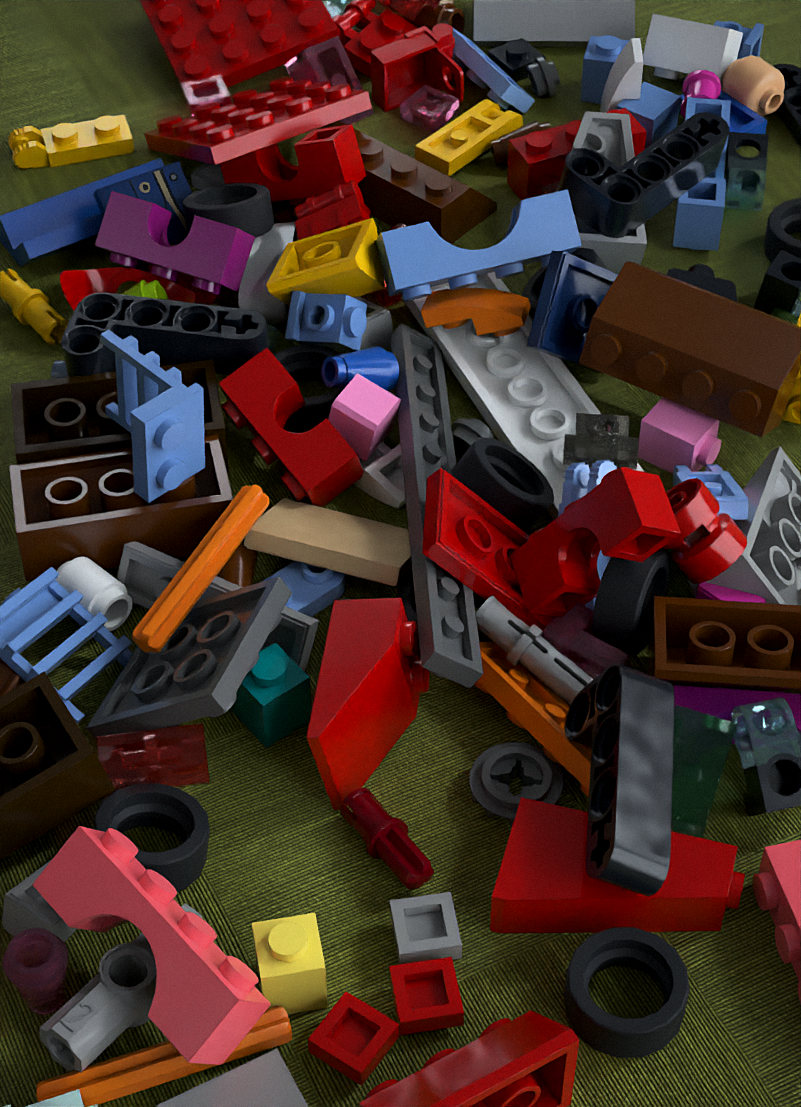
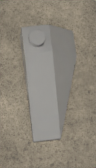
(773, 534)

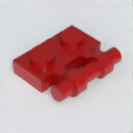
(375, 32)

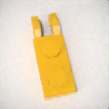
(71, 142)

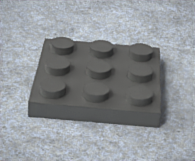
(197, 666)

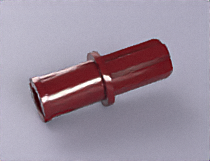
(387, 838)

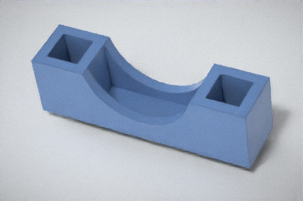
(702, 207)
(419, 258)

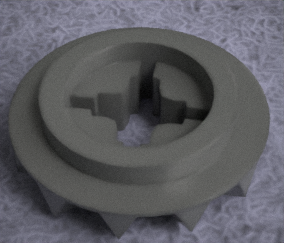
(497, 765)

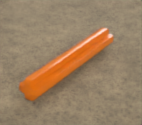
(200, 569)
(158, 1064)

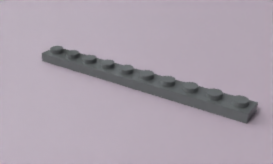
(442, 602)

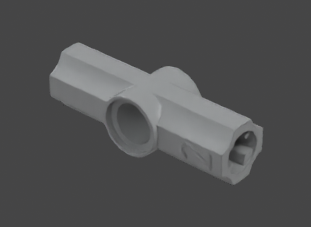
(103, 1007)

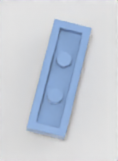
(487, 73)

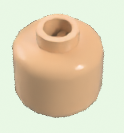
(754, 84)

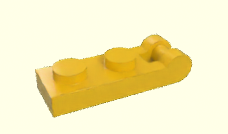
(466, 137)

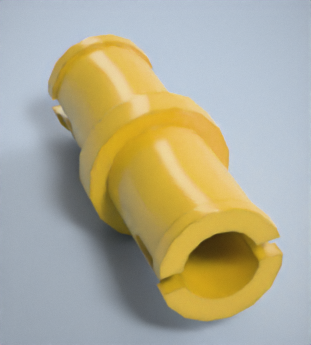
(31, 307)

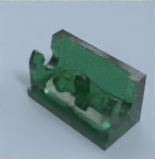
(699, 758)

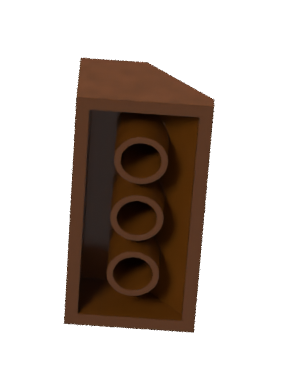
(413, 193)
(695, 348)
(91, 509)
(726, 644)

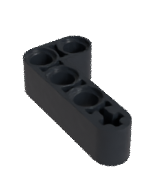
(625, 197)
(168, 327)
(630, 731)

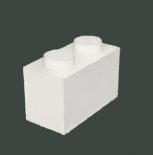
(689, 46)

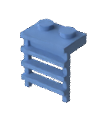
(160, 415)
(38, 608)

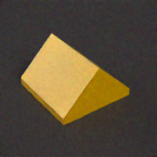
(330, 264)

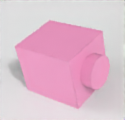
(678, 437)

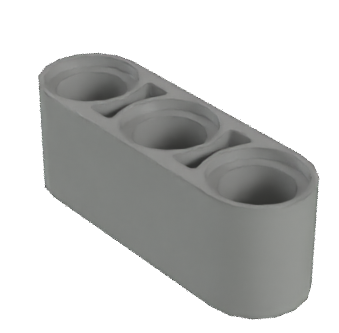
(259, 267)

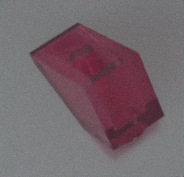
(327, 63)

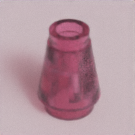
(37, 968)

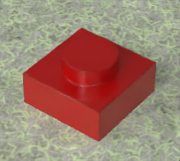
(426, 996)
(353, 1038)

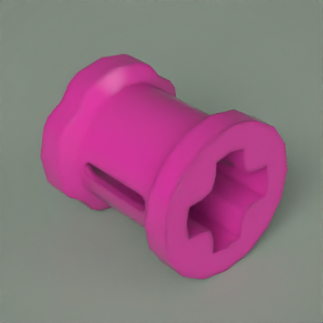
(700, 85)

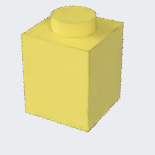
(291, 963)

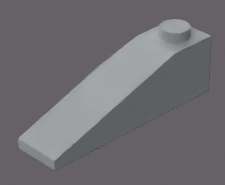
(611, 137)

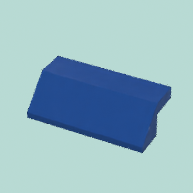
(59, 220)

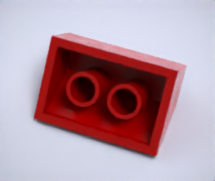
(507, 1066)

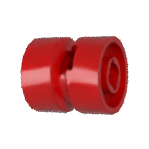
(707, 539)

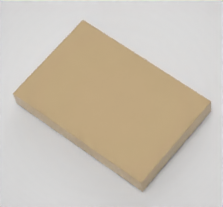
(333, 541)

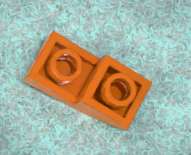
(490, 310)

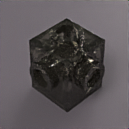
(601, 438)

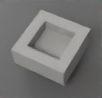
(425, 928)

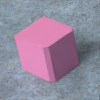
(364, 415)

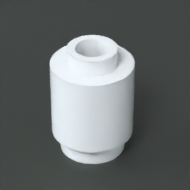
(99, 588)

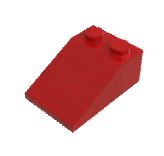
(364, 691)

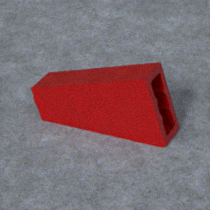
(549, 890)

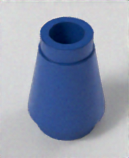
(372, 363)

